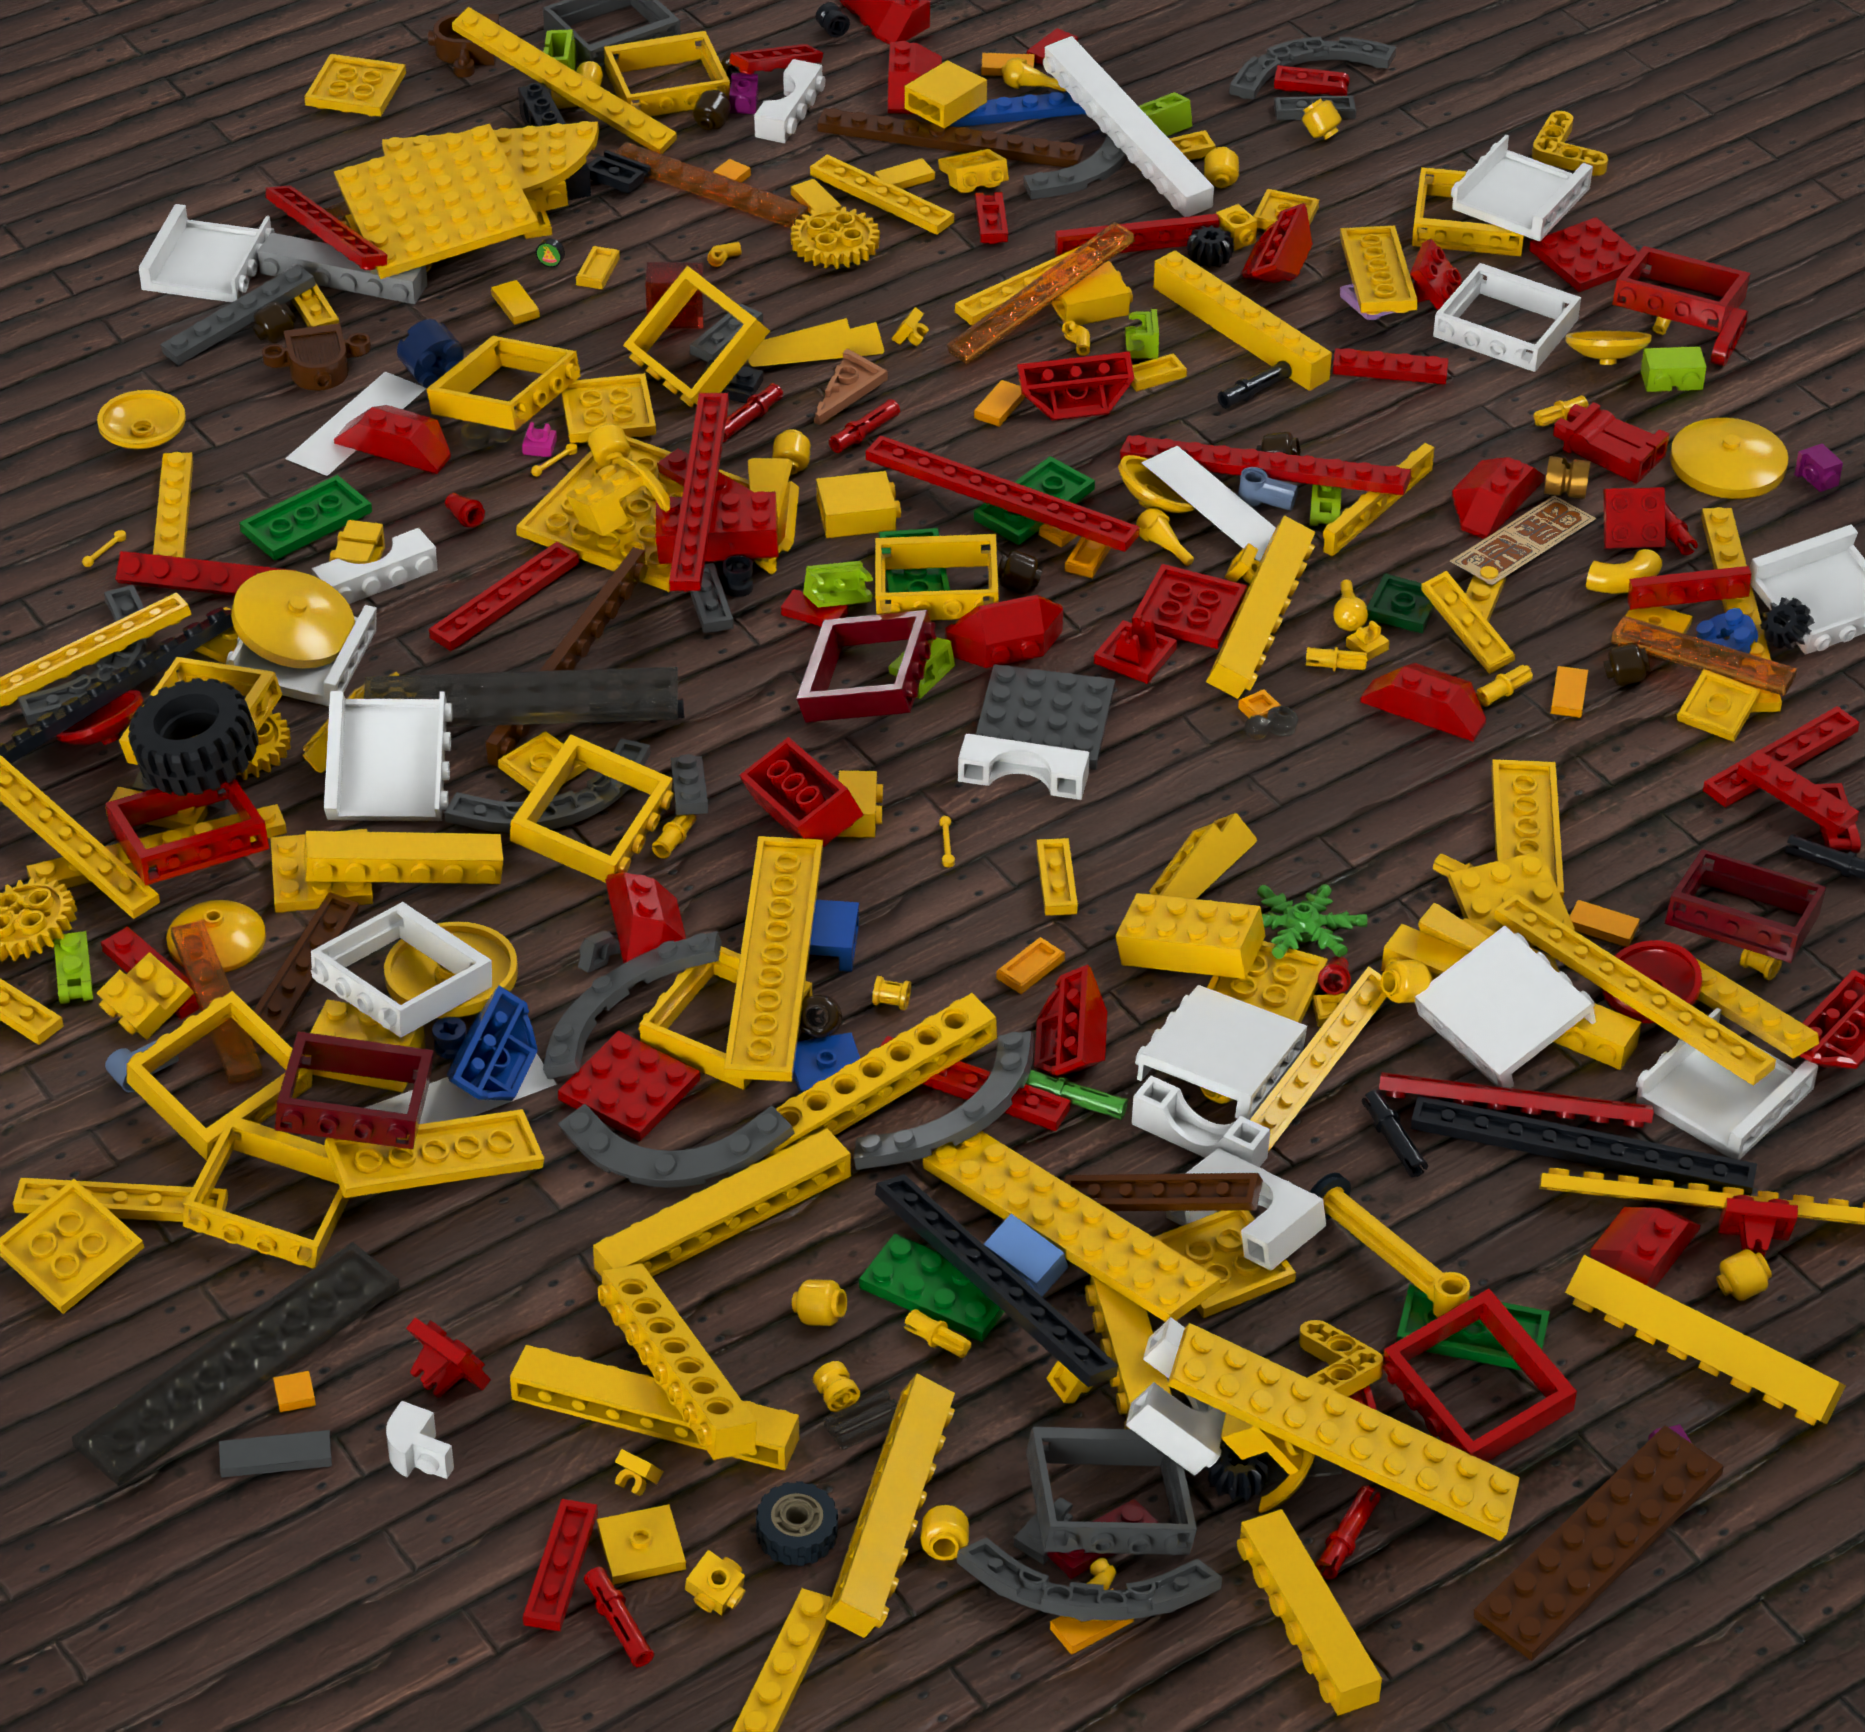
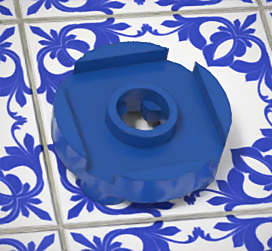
(1732, 624)

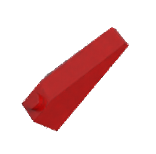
(892, 18)

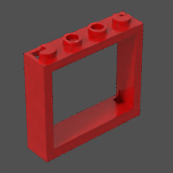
(1683, 272)
(190, 852)
(1521, 1347)

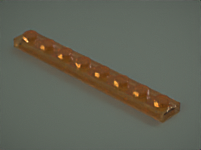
(716, 187)
(1040, 293)

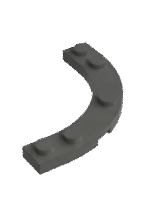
(1259, 70)
(1075, 178)
(121, 604)
(563, 809)
(573, 1029)
(982, 1109)
(674, 1167)
(1083, 1600)

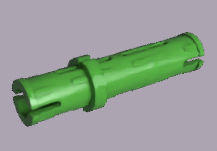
(1080, 1095)

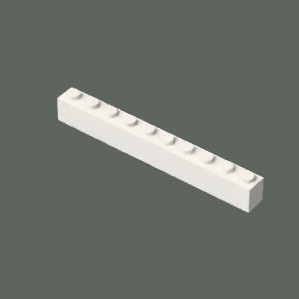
(1128, 127)

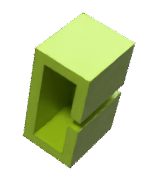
(561, 46)
(1673, 367)

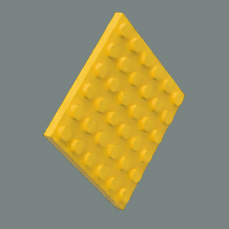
(437, 200)
(555, 520)

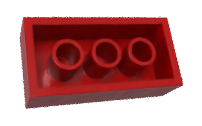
(739, 526)
(801, 793)

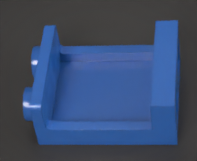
(835, 931)

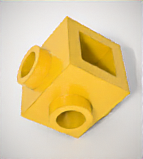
(716, 1583)

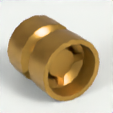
(1567, 477)

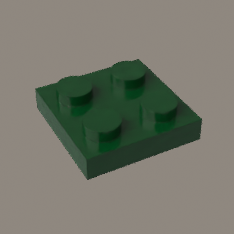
(1400, 604)

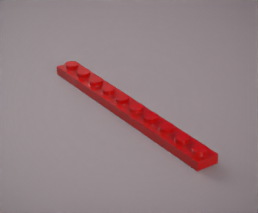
(1279, 465)
(699, 492)
(1003, 493)

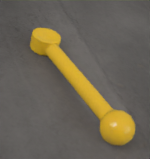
(571, 449)
(119, 536)
(947, 860)

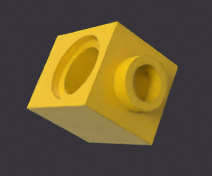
(1240, 224)

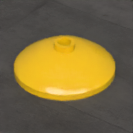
(1608, 345)
(141, 419)
(1149, 488)
(233, 929)

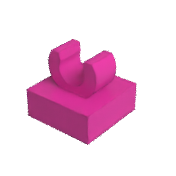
(539, 441)

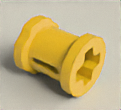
(1762, 963)
(891, 993)

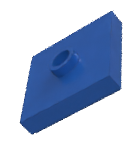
(822, 1058)

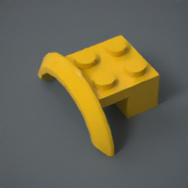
(598, 499)
(1250, 1441)

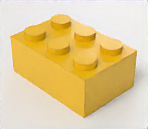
(349, 1022)

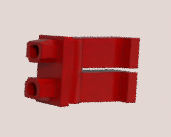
(1611, 442)

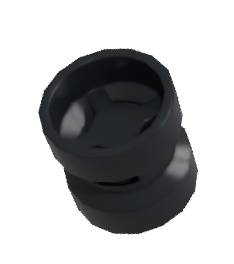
(832, 19)
(738, 576)

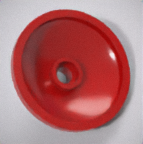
(104, 723)
(1664, 964)

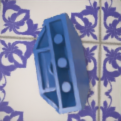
(496, 1049)

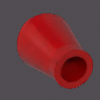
(466, 510)
(1335, 976)

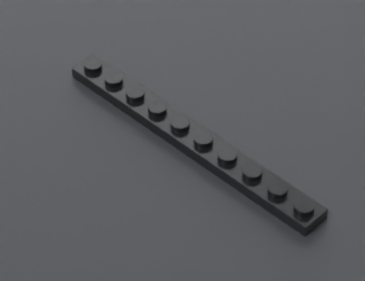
(121, 681)
(1582, 1145)
(997, 1281)

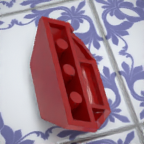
(906, 64)
(1281, 248)
(1077, 385)
(397, 437)
(1493, 494)
(1006, 631)
(1428, 699)
(642, 913)
(1071, 1025)
(1840, 1025)
(1644, 1243)

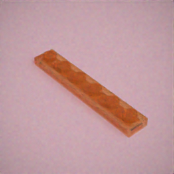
(1705, 655)
(209, 983)

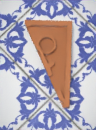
(851, 382)

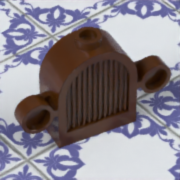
(458, 50)
(316, 355)

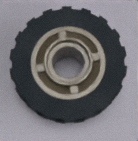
(796, 1542)

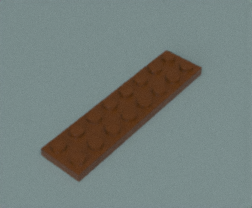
(1598, 1542)

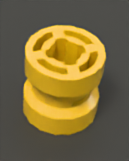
(834, 1382)

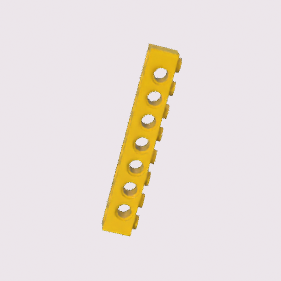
(890, 1070)
(678, 1361)

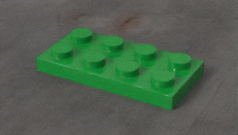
(1047, 477)
(305, 517)
(914, 579)
(928, 1282)
(1475, 1340)

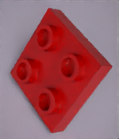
(1434, 275)
(1634, 517)
(1135, 650)
(1757, 1221)
(444, 1359)

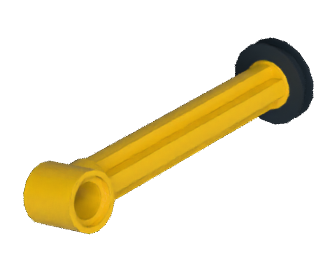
(1443, 1289)

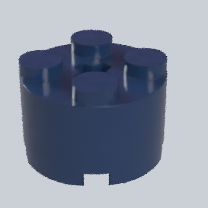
(429, 351)

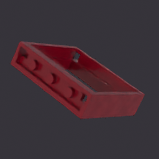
(822, 704)
(1737, 926)
(357, 1059)

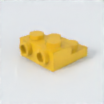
(974, 170)
(144, 996)

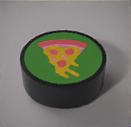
(550, 252)

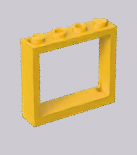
(665, 52)
(1458, 234)
(728, 361)
(450, 392)
(935, 553)
(257, 685)
(573, 853)
(670, 1005)
(254, 1109)
(276, 1148)

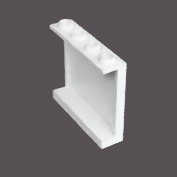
(1519, 191)
(202, 258)
(1824, 576)
(316, 683)
(387, 759)
(1502, 1005)
(1224, 1047)
(1718, 1104)

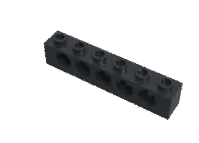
(540, 110)

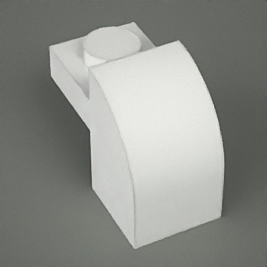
(412, 1442)

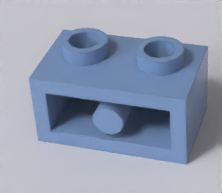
(1027, 1254)

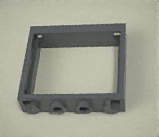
(569, 12)
(1108, 1447)

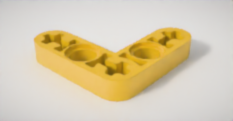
(1558, 151)
(1355, 1362)

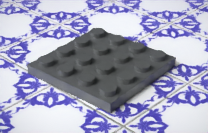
(1047, 708)

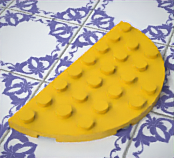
(537, 154)

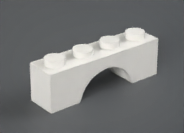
(779, 118)
(408, 559)
(989, 758)
(1165, 1113)

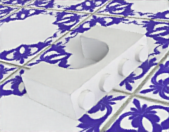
(1285, 1226)
(1178, 1431)

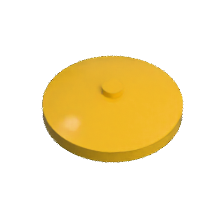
(1729, 458)
(292, 618)
(412, 972)

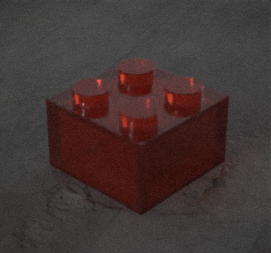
(660, 278)

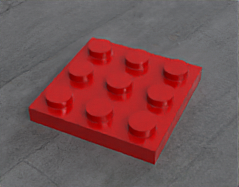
(1585, 254)
(1191, 605)
(629, 1085)

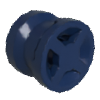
(448, 1036)

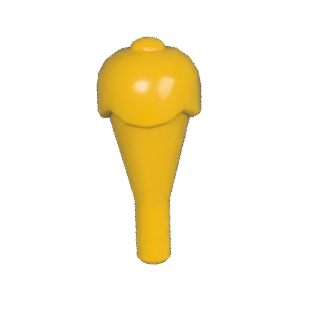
(1019, 73)
(1155, 528)
(1350, 610)

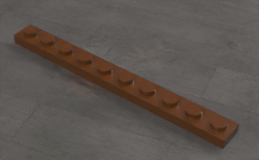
(949, 138)
(578, 641)

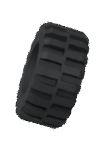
(183, 764)

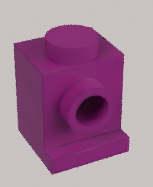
(744, 93)
(1819, 467)

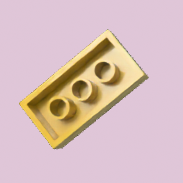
(1190, 935)

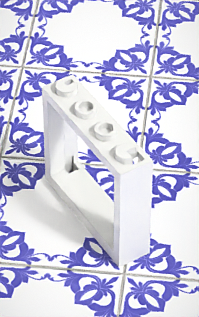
(1515, 291)
(470, 968)

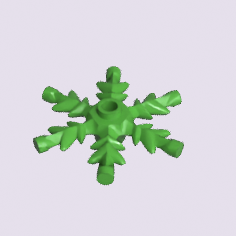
(1304, 922)

